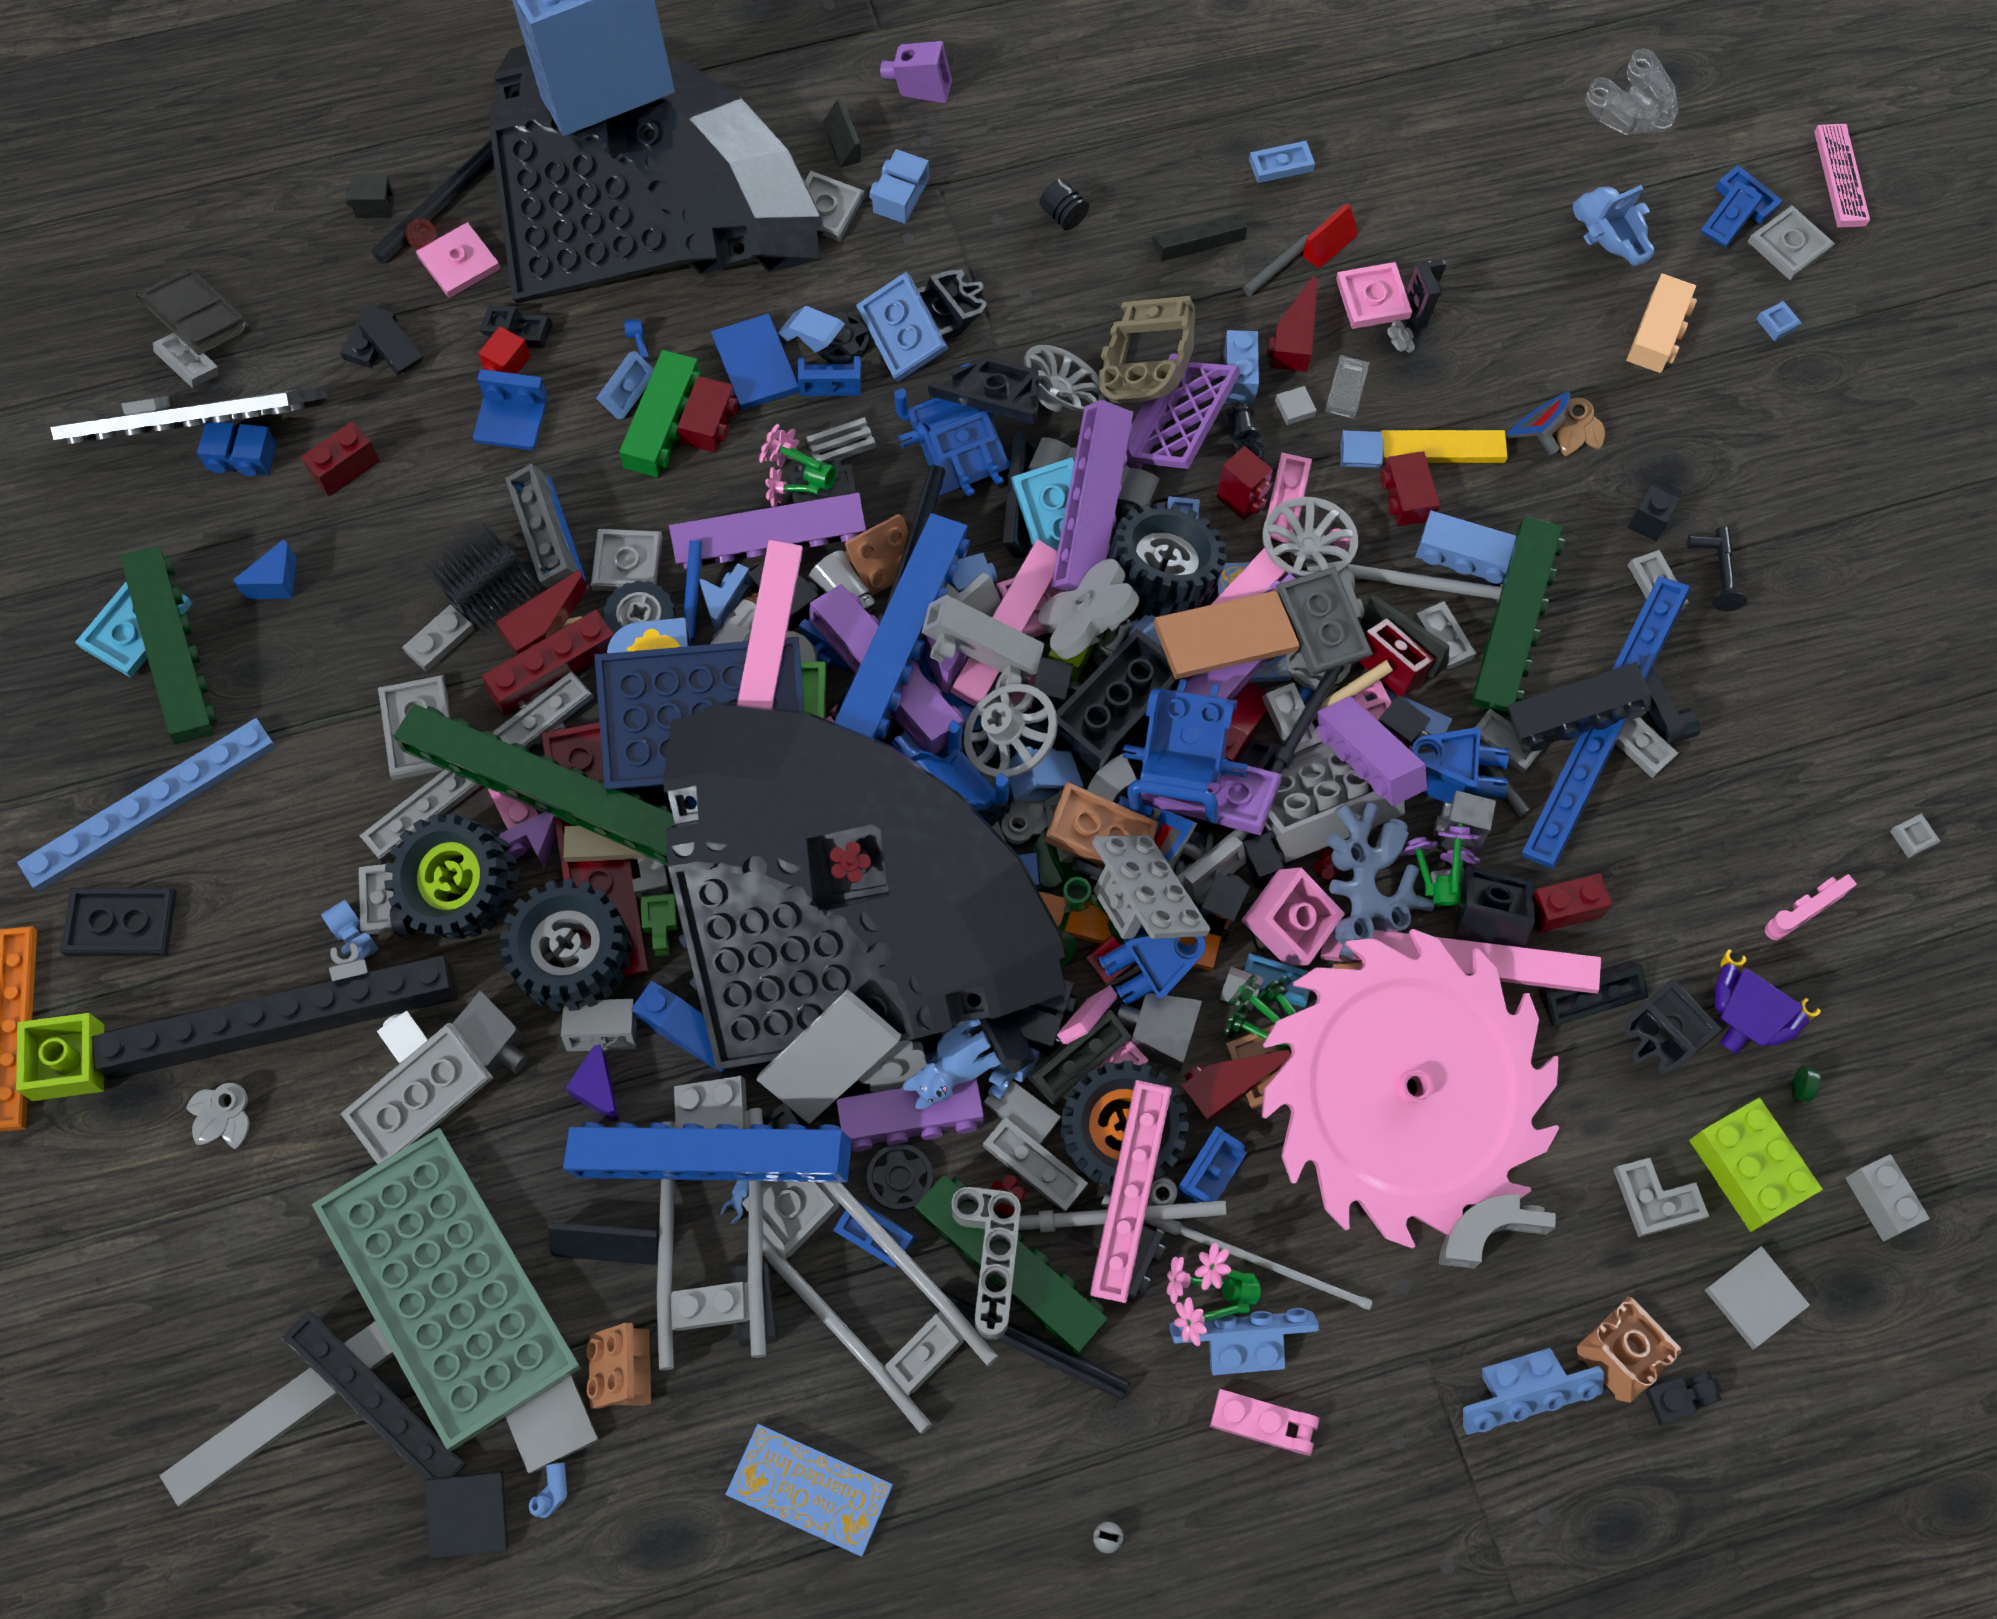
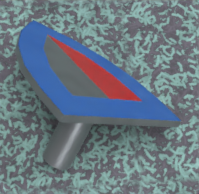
(1543, 422)
(1173, 837)

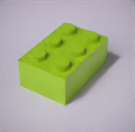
(1755, 1164)

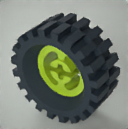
(424, 884)

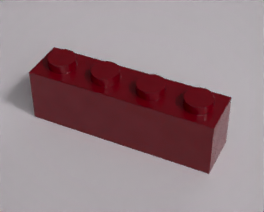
(547, 662)

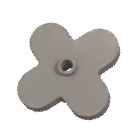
(1089, 610)

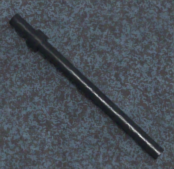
(1285, 754)

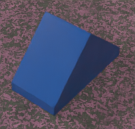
(270, 575)

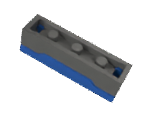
(543, 525)

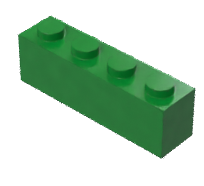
(659, 413)

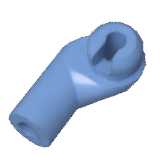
(553, 1494)

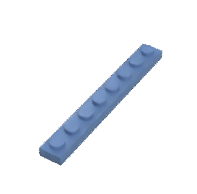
(145, 805)

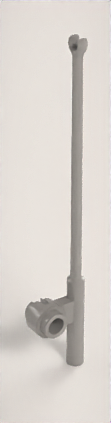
(1175, 1227)

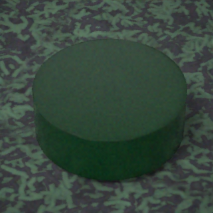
(1805, 1083)

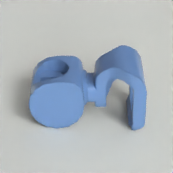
(345, 926)

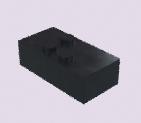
(1114, 701)

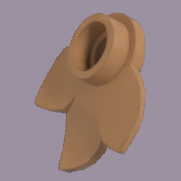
(1579, 428)

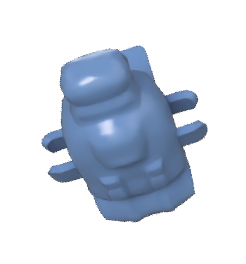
(1616, 222)

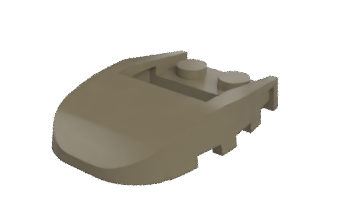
(1152, 379)

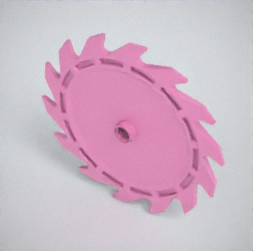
(1352, 1096)

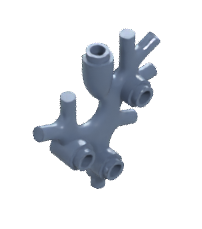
(1369, 906)

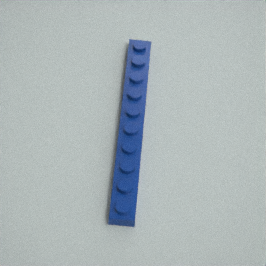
(1595, 746)

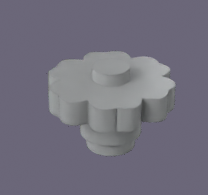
(895, 1067)

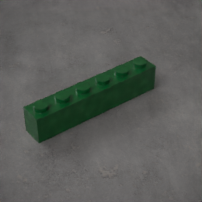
(1517, 615)
(167, 644)
(1035, 1286)

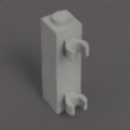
(981, 638)

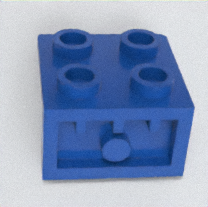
(510, 409)

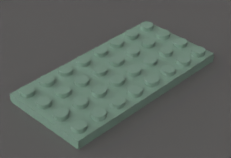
(445, 1289)

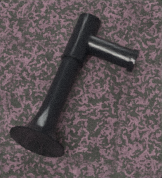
(1729, 598)

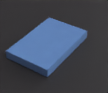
(902, 326)

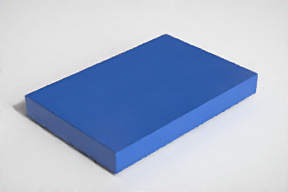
(755, 361)

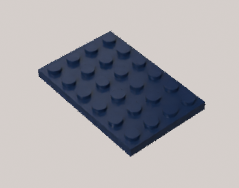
(651, 687)

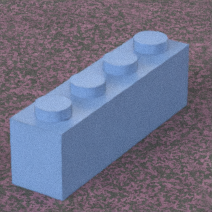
(1465, 547)

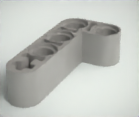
(991, 1263)

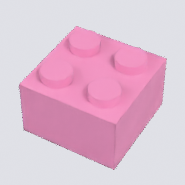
(1293, 916)

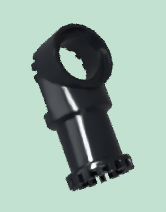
(1244, 430)

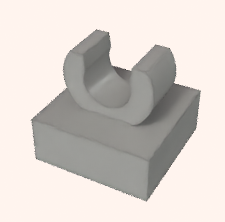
(347, 967)

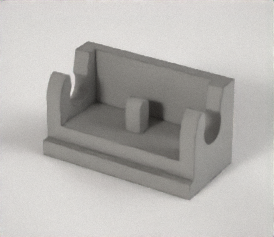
(606, 1024)

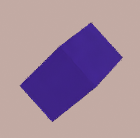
(593, 1084)

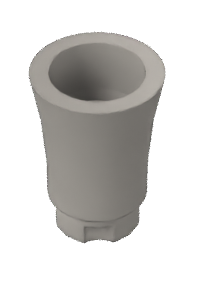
(837, 570)

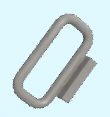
(1223, 858)

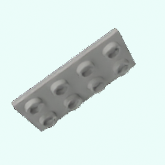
(1144, 890)

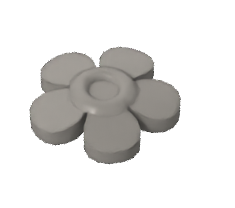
(1401, 336)

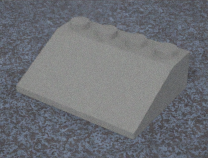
(1308, 798)

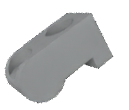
(653, 879)

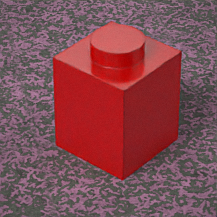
(504, 352)

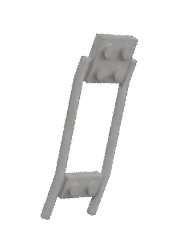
(708, 1105)
(791, 1216)

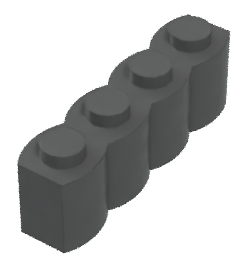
(1137, 485)

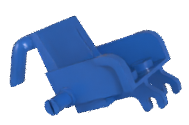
(955, 439)
(1184, 748)
(959, 771)

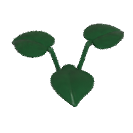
(1076, 891)

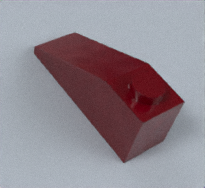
(1294, 333)
(542, 614)
(1245, 720)
(1227, 1082)

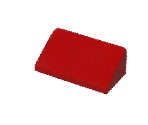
(1330, 237)

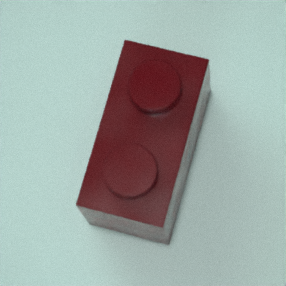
(707, 414)
(340, 458)
(1244, 483)
(1409, 488)
(1405, 657)
(1570, 903)

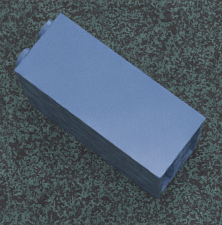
(594, 57)

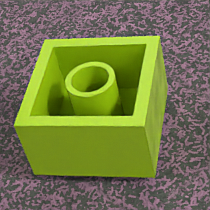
(58, 1057)

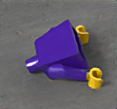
(1756, 1008)

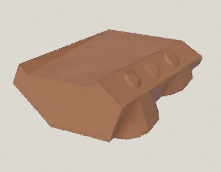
(1628, 1350)

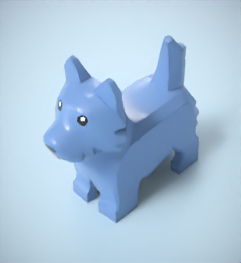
(954, 1061)

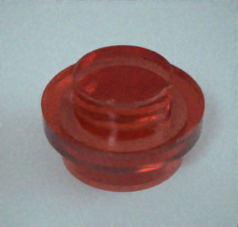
(420, 233)

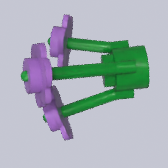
(1447, 888)

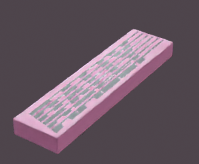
(1842, 175)

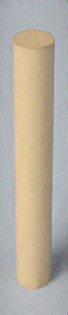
(1358, 685)

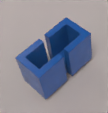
(247, 452)

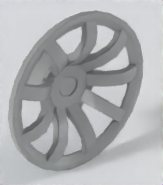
(1058, 388)
(1307, 543)
(1005, 726)

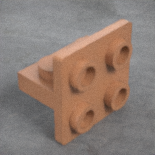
(878, 553)
(619, 1367)

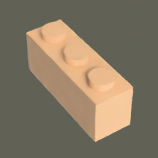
(1662, 323)

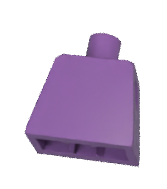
(920, 71)

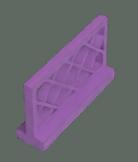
(1157, 412)

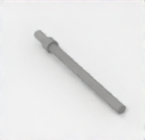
(1426, 582)
(1048, 1220)

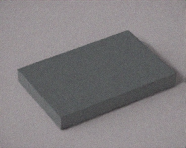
(1323, 621)

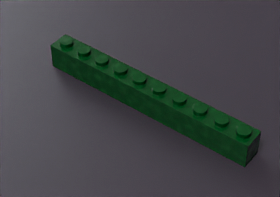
(535, 781)

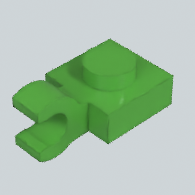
(659, 917)

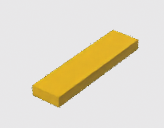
(1447, 445)

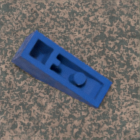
(674, 1021)

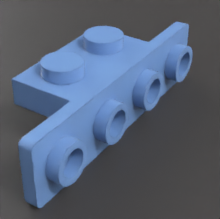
(1250, 1341)
(1527, 1388)

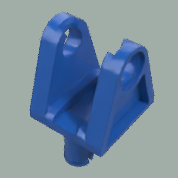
(1456, 763)
(1161, 961)

